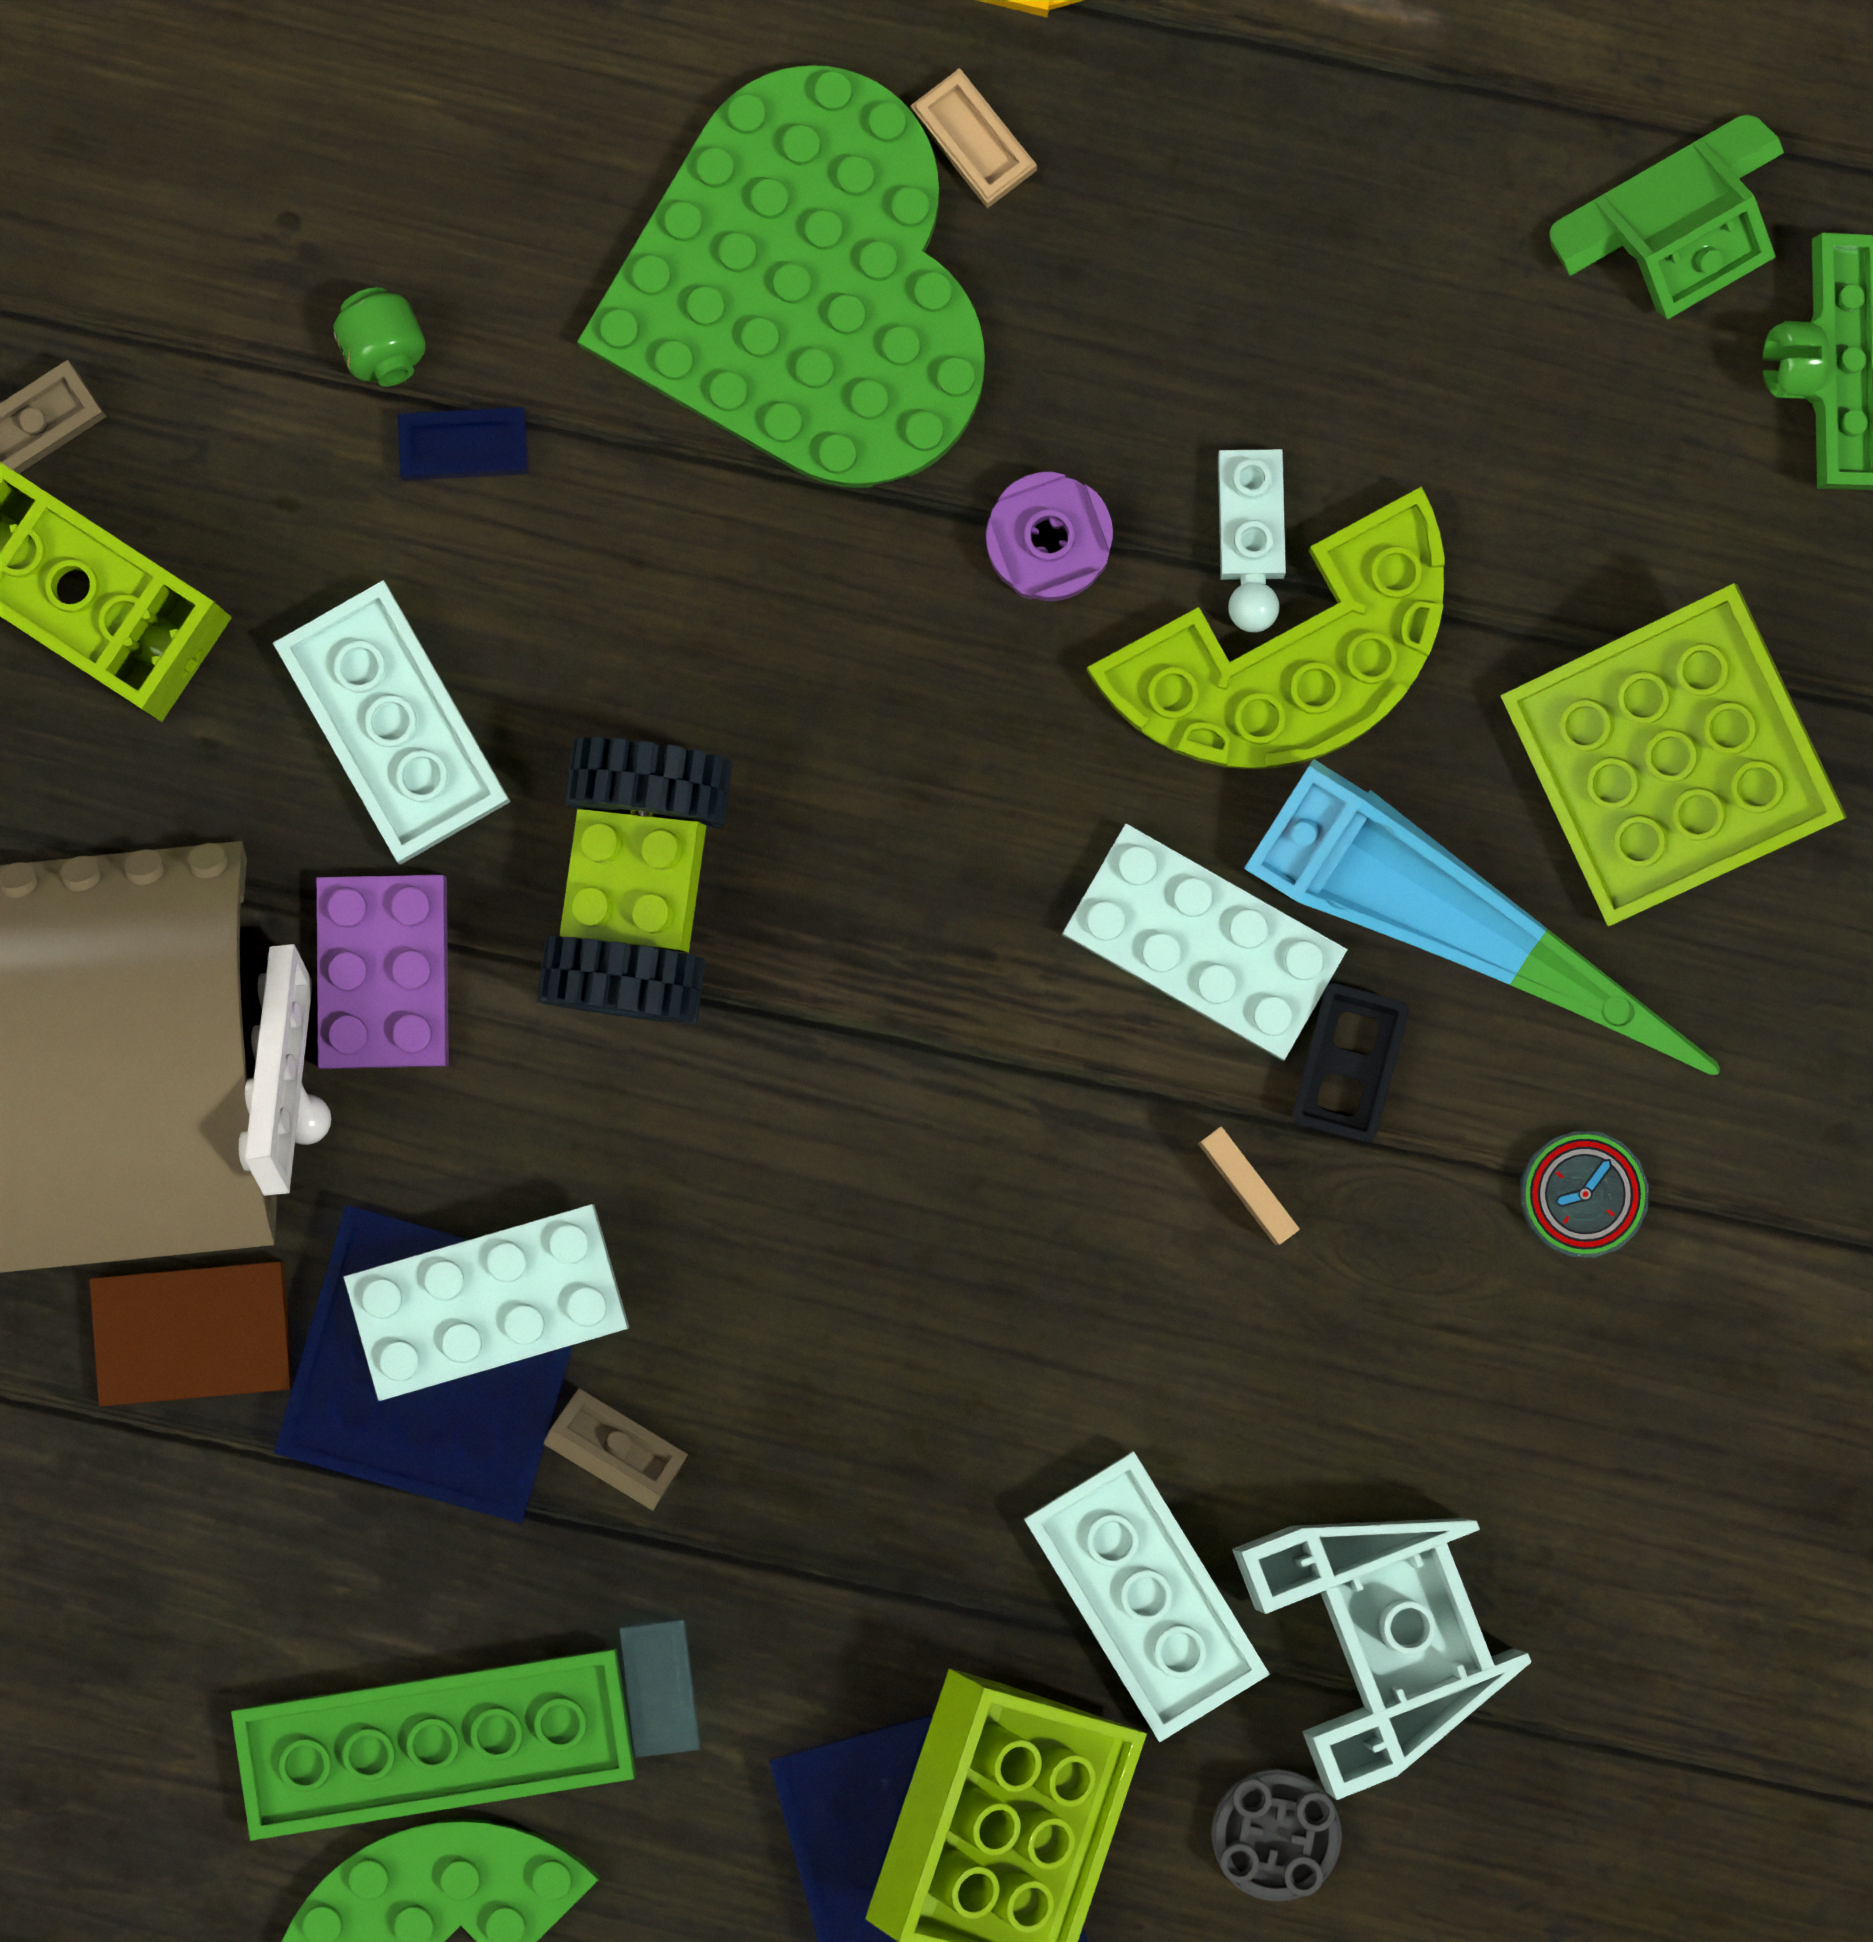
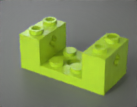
(136, 625)

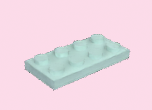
(391, 722)
(1204, 942)
(486, 1302)
(1146, 1596)

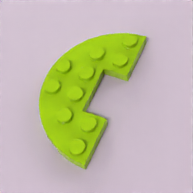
(1312, 683)

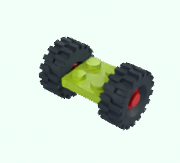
(634, 879)

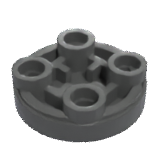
(1276, 1834)

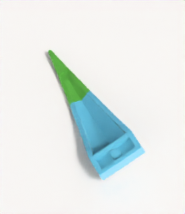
(1380, 870)

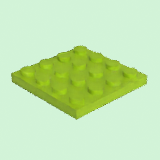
(1673, 755)

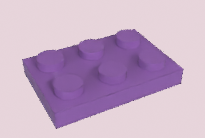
(382, 972)

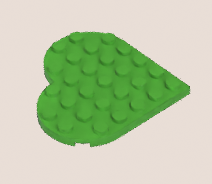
(798, 287)

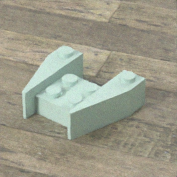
(1400, 1630)

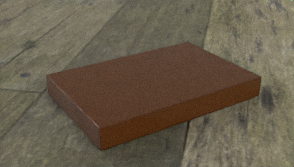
(191, 1333)

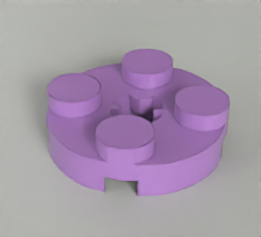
(1066, 504)

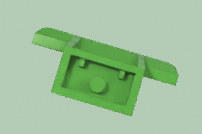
(1681, 218)

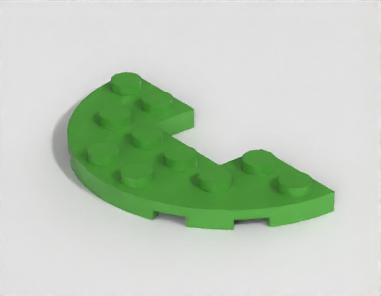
(444, 1877)

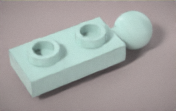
(1252, 532)

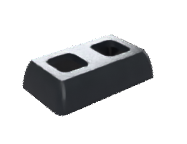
(1371, 1070)

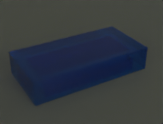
(463, 443)

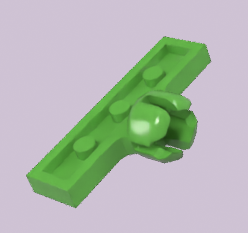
(1833, 359)

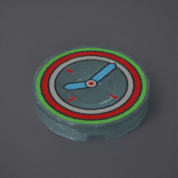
(1584, 1194)

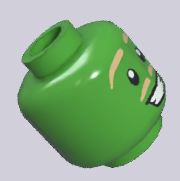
(379, 336)

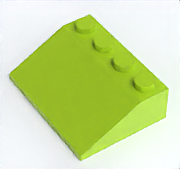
(1004, 1819)

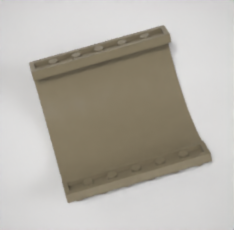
(124, 1059)

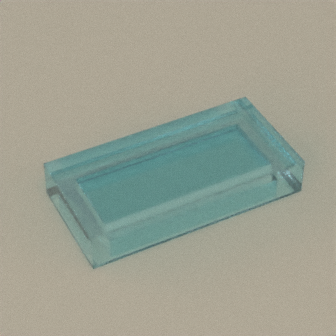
(660, 1688)

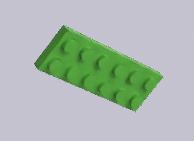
(433, 1744)

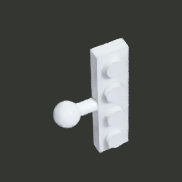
(275, 1096)

